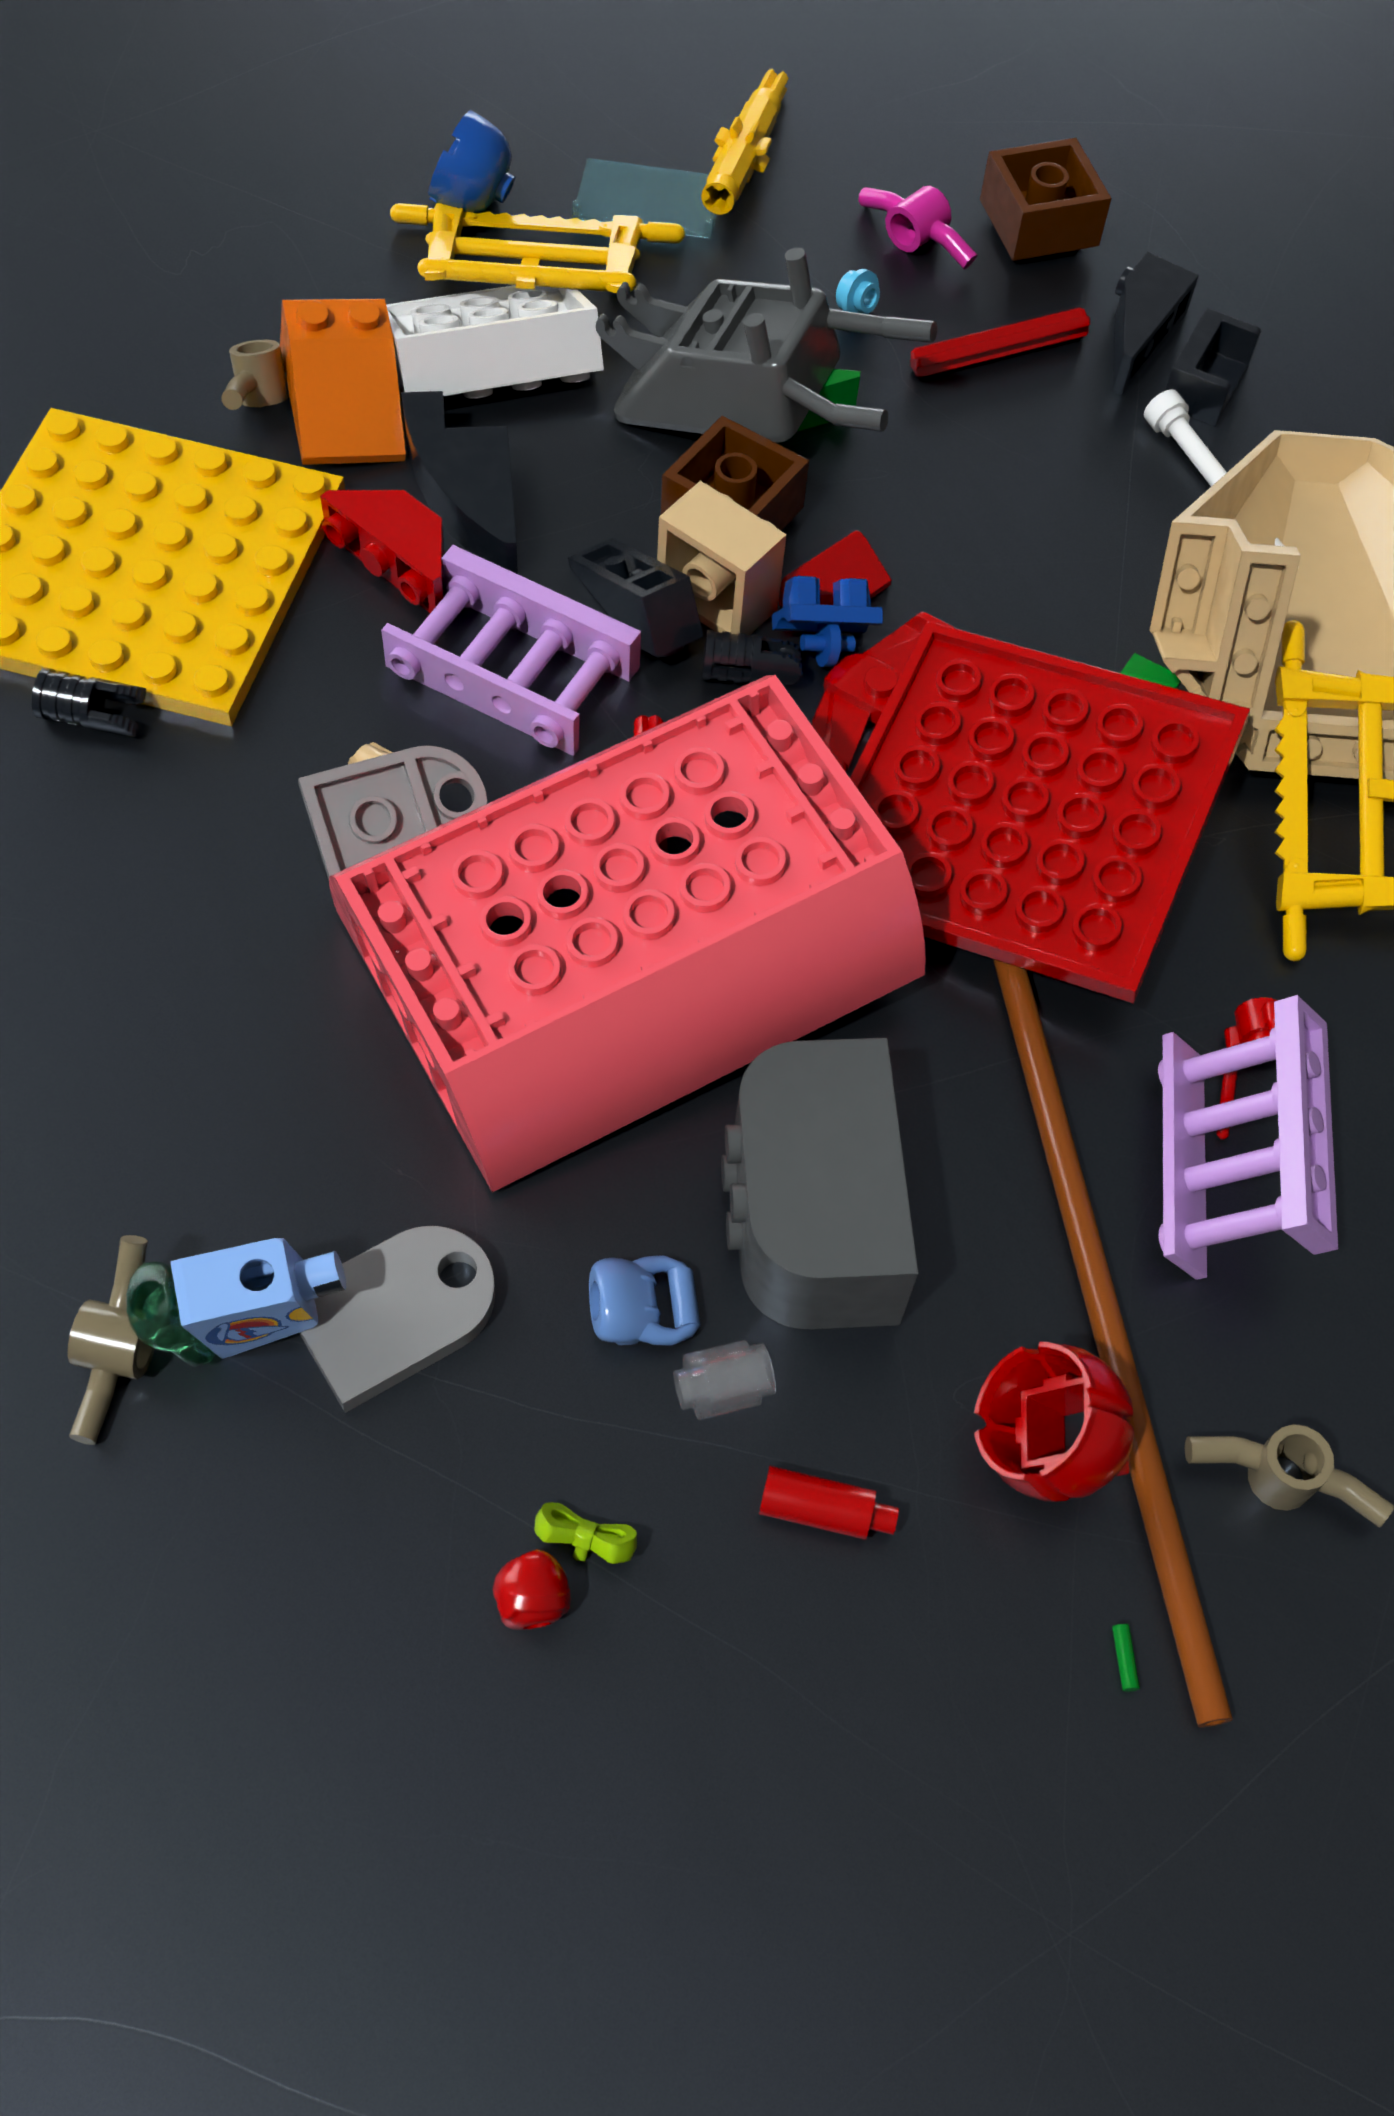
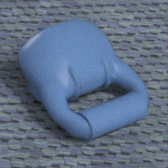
(626, 1301)

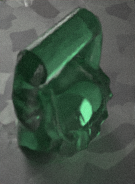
(156, 1317)

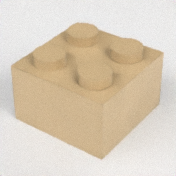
(727, 555)

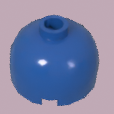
(474, 167)

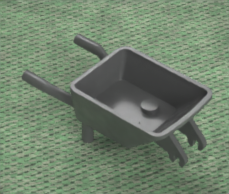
(743, 355)

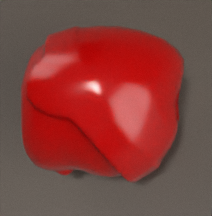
(531, 1591)

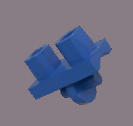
(804, 613)

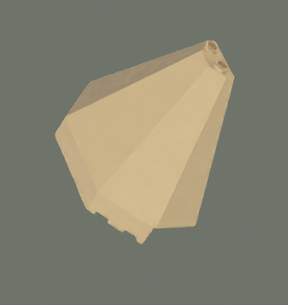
(1233, 590)

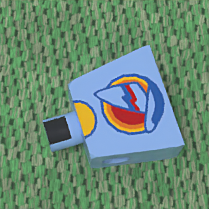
(252, 1293)

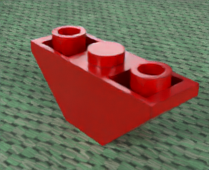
(391, 537)

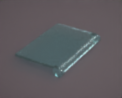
(643, 192)

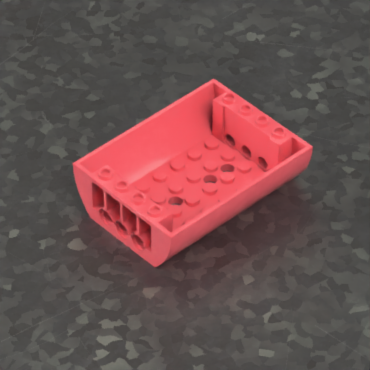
(665, 958)

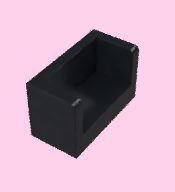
(1213, 364)

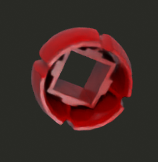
(1026, 1427)

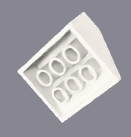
(494, 340)

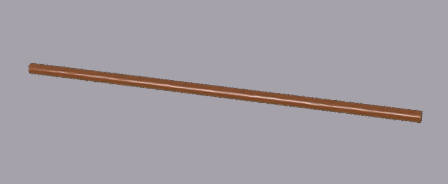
(1113, 1347)

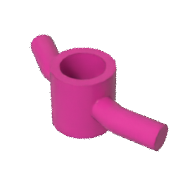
(918, 220)

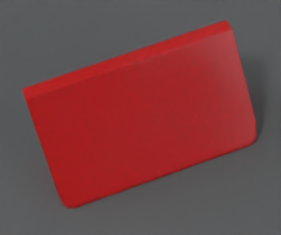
(845, 559)

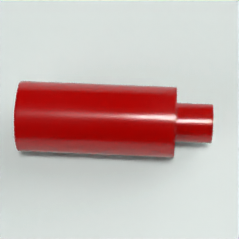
(825, 1504)

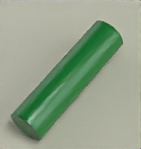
(1125, 1657)

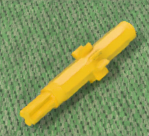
(744, 145)

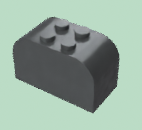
(820, 1186)

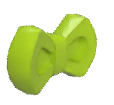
(610, 1541)

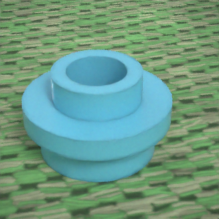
(858, 291)

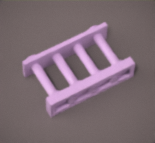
(532, 609)
(1300, 1153)

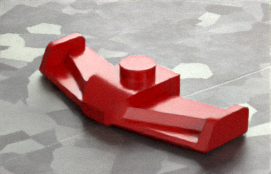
(861, 687)

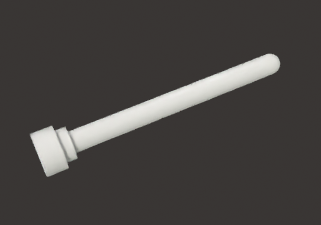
(1170, 416)

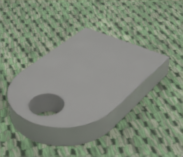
(383, 802)
(399, 1312)

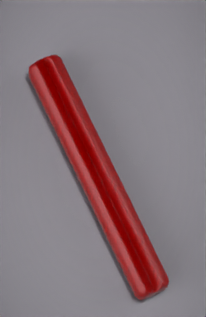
(999, 342)

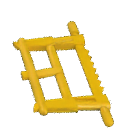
(446, 242)
(1296, 887)

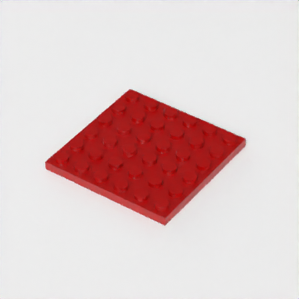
(1045, 802)

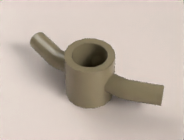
(257, 377)
(107, 1344)
(1274, 1485)

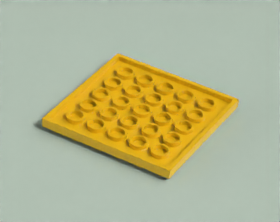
(152, 560)

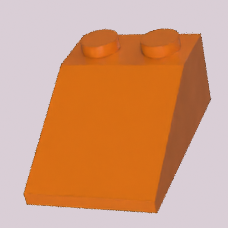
(342, 380)

